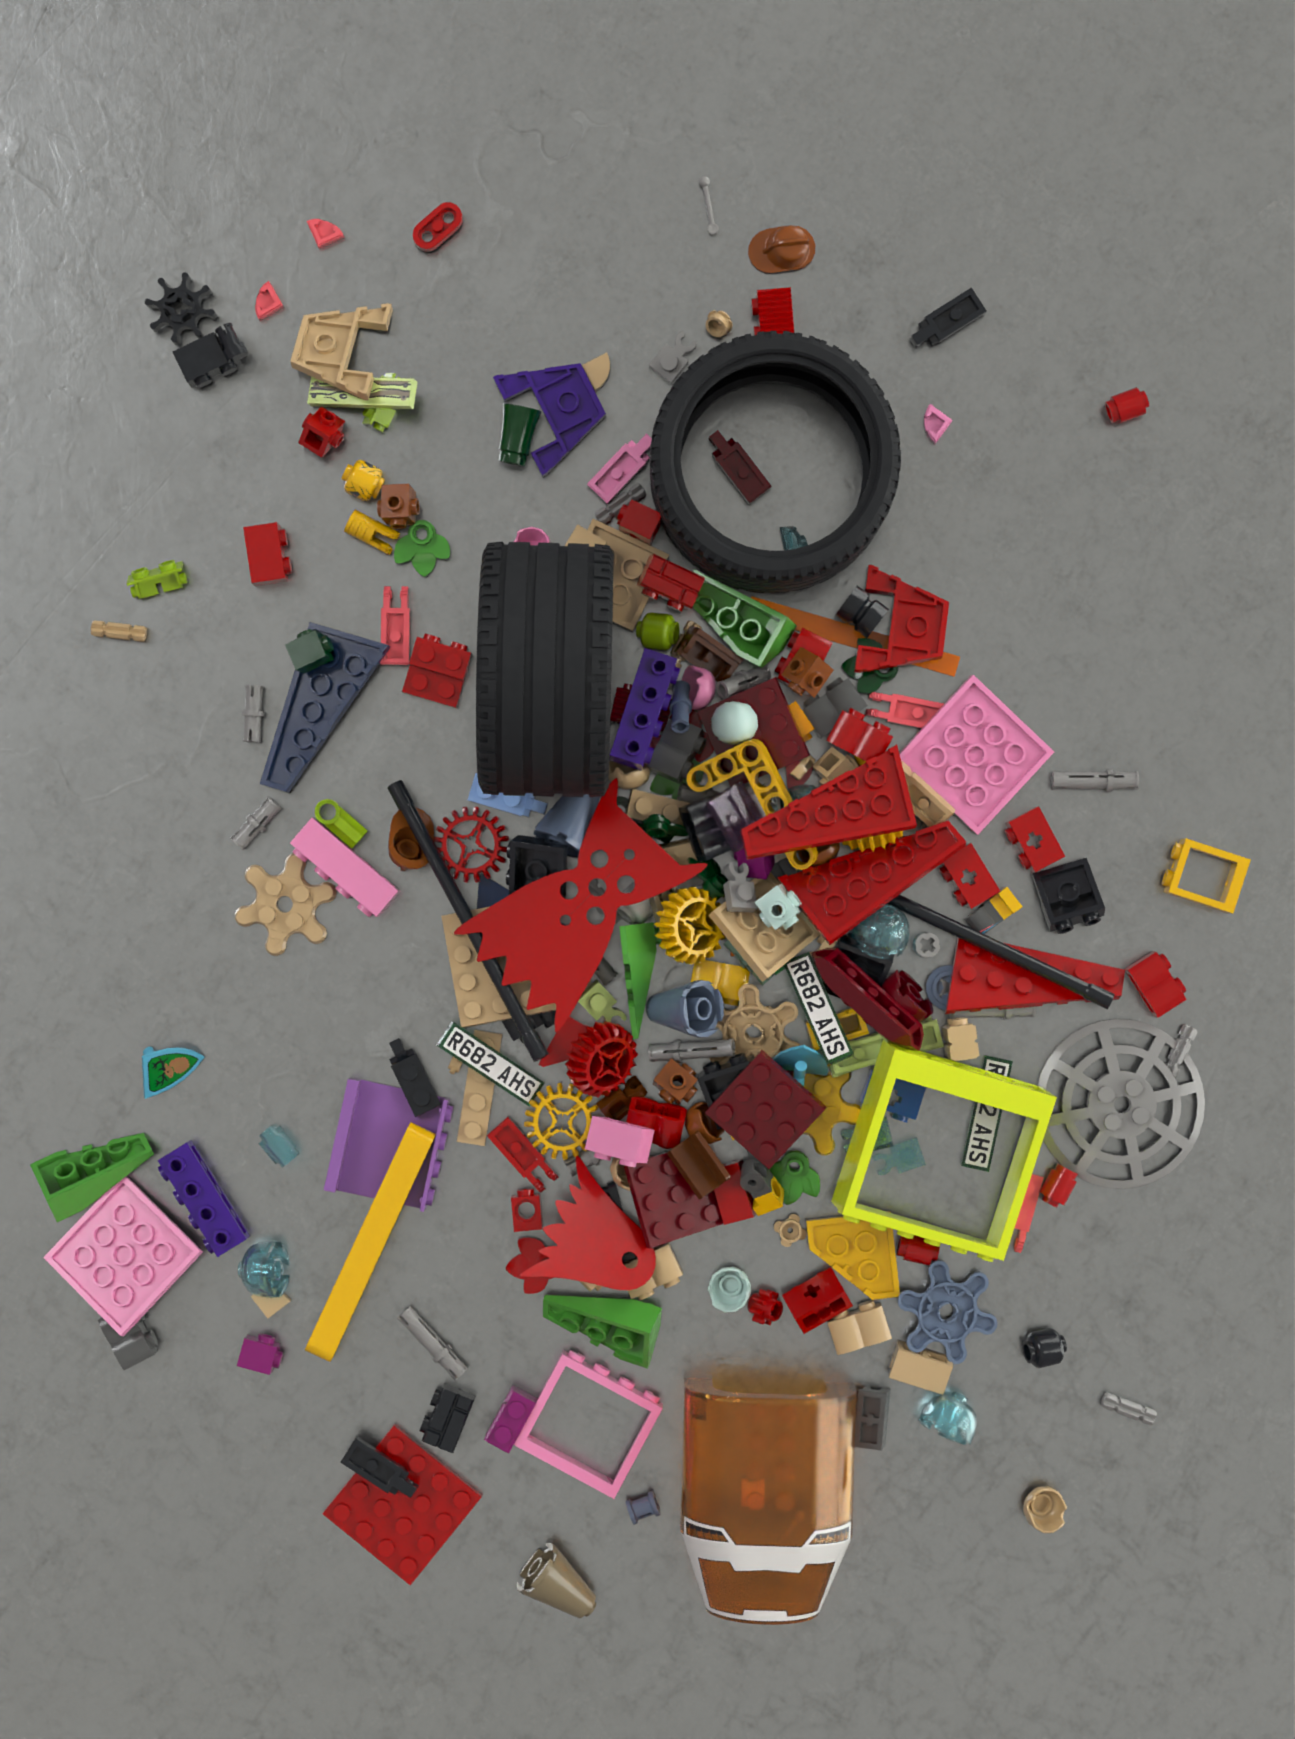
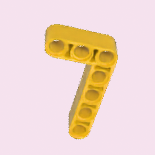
(751, 769)

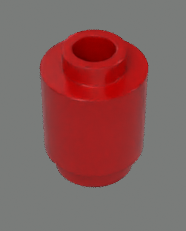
(1127, 405)
(1058, 1185)
(917, 1250)

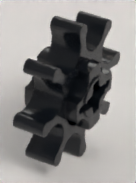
(173, 299)

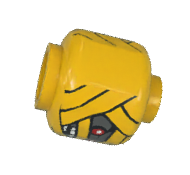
(363, 480)

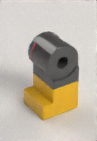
(993, 911)
(762, 1185)

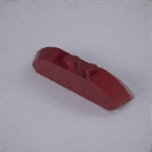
(868, 999)

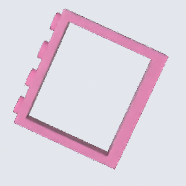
(568, 1464)

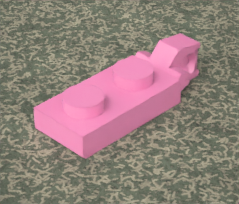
(620, 469)

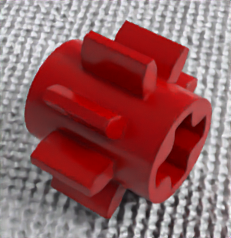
(765, 1307)

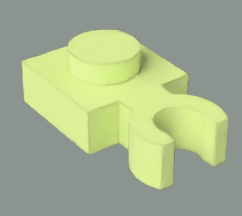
(600, 1002)

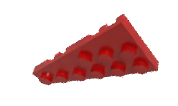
(860, 883)
(988, 982)

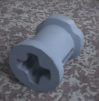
(643, 1507)

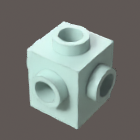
(769, 907)

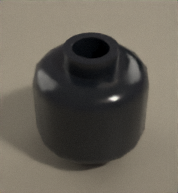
(1044, 1348)

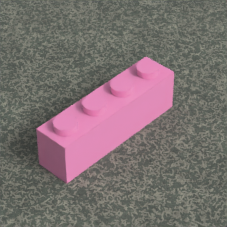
(345, 867)

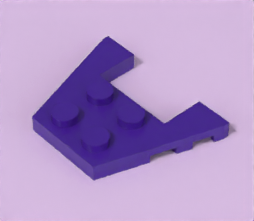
(566, 403)

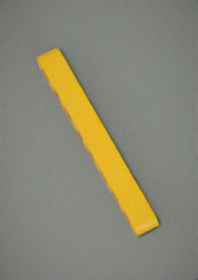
(370, 1242)

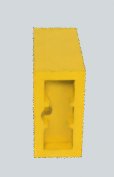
(1233, 883)

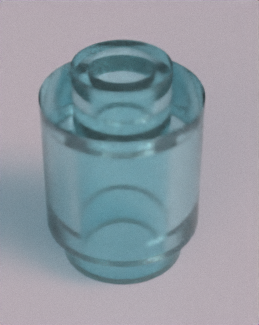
(278, 1145)

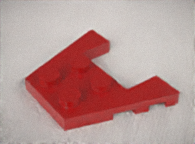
(915, 625)

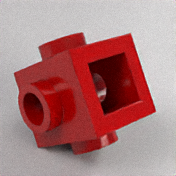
(321, 431)

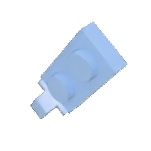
(512, 804)

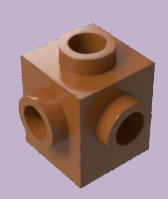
(398, 505)
(807, 673)
(674, 1072)

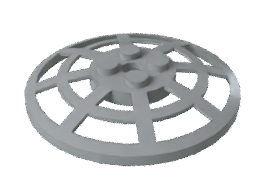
(1116, 1084)

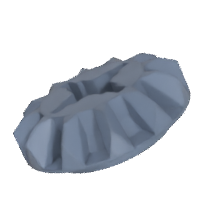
(934, 986)

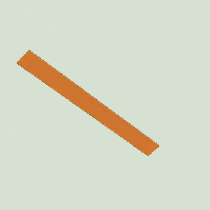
(847, 635)

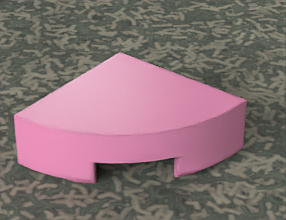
(935, 423)

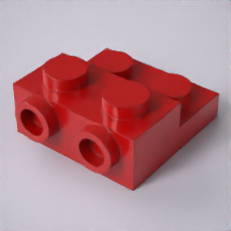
(437, 670)

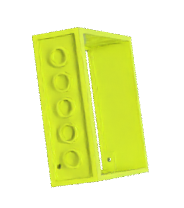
(966, 1083)

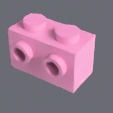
(620, 1140)

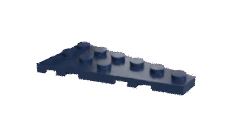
(317, 704)

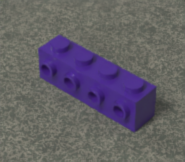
(643, 708)
(203, 1198)

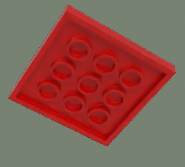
(399, 1528)

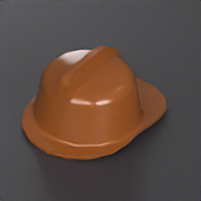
(781, 249)
(402, 844)

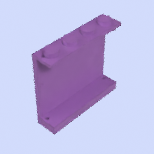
(369, 1135)

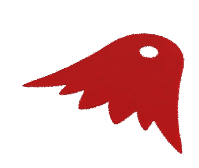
(594, 1241)

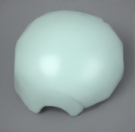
(734, 722)
(729, 1289)

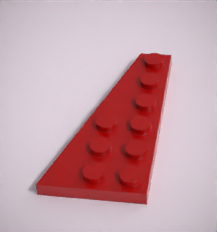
(847, 808)

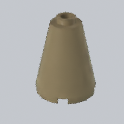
(556, 1583)

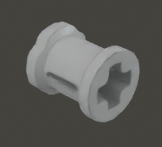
(934, 943)

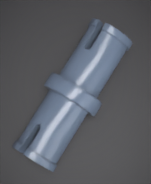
(680, 707)

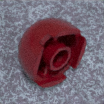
(906, 993)

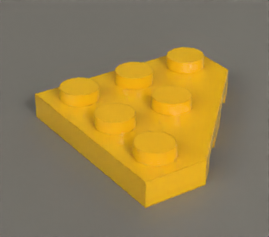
(857, 1253)

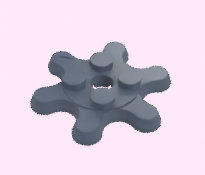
(965, 1316)

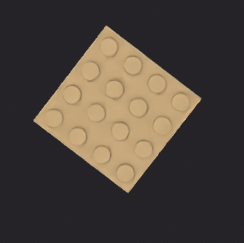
(474, 990)

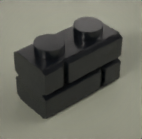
(448, 1417)

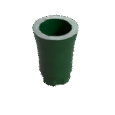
(517, 433)

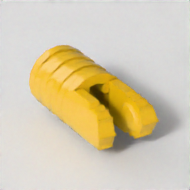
(366, 528)

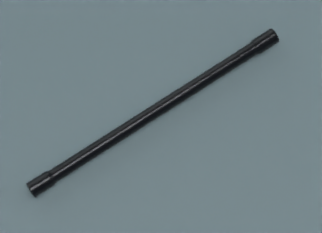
(406, 805)
(1088, 990)

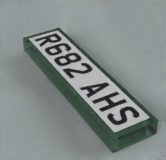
(818, 1009)
(490, 1063)
(984, 1123)

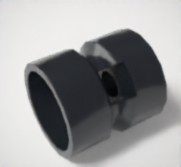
(862, 611)

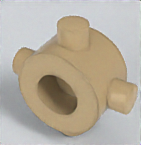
(454, 1066)

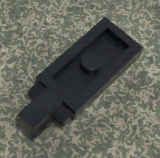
(949, 318)
(413, 1079)
(378, 1468)

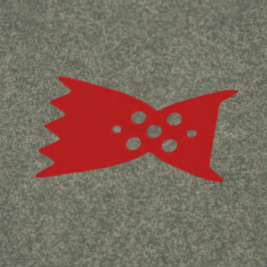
(562, 957)

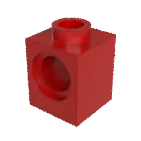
(524, 1223)

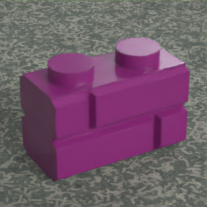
(510, 1418)

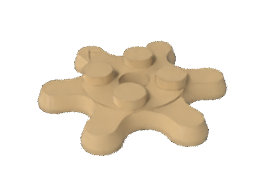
(302, 915)
(767, 1019)

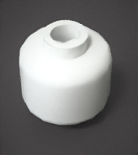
(637, 912)

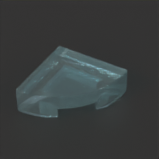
(791, 538)

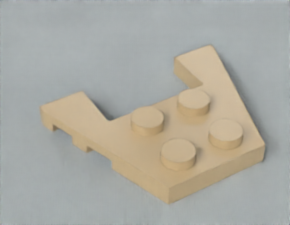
(327, 344)

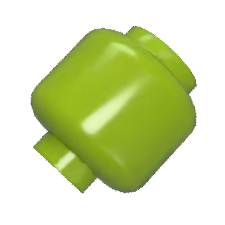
(658, 631)

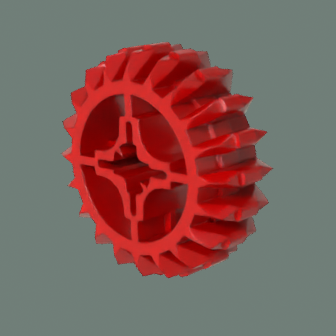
(481, 823)
(601, 1059)

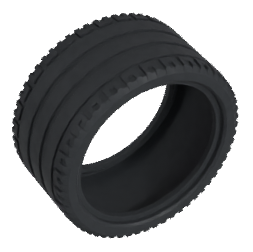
(790, 361)
(544, 669)

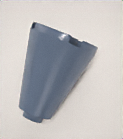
(567, 822)
(688, 1008)

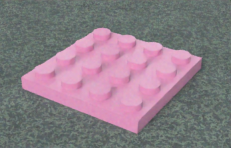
(975, 754)
(123, 1255)

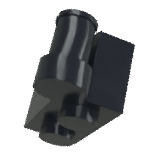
(210, 356)

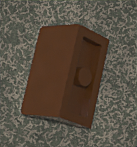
(698, 1165)

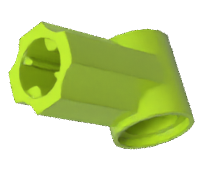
(342, 824)

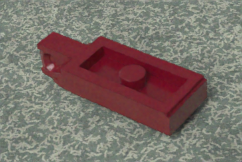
(739, 467)

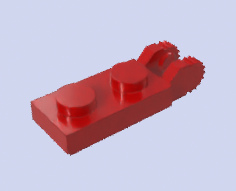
(520, 1152)

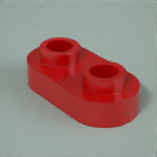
(435, 225)

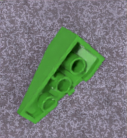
(743, 623)
(639, 954)
(81, 1177)
(619, 1324)

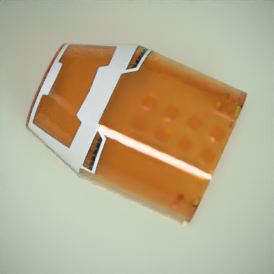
(766, 1498)

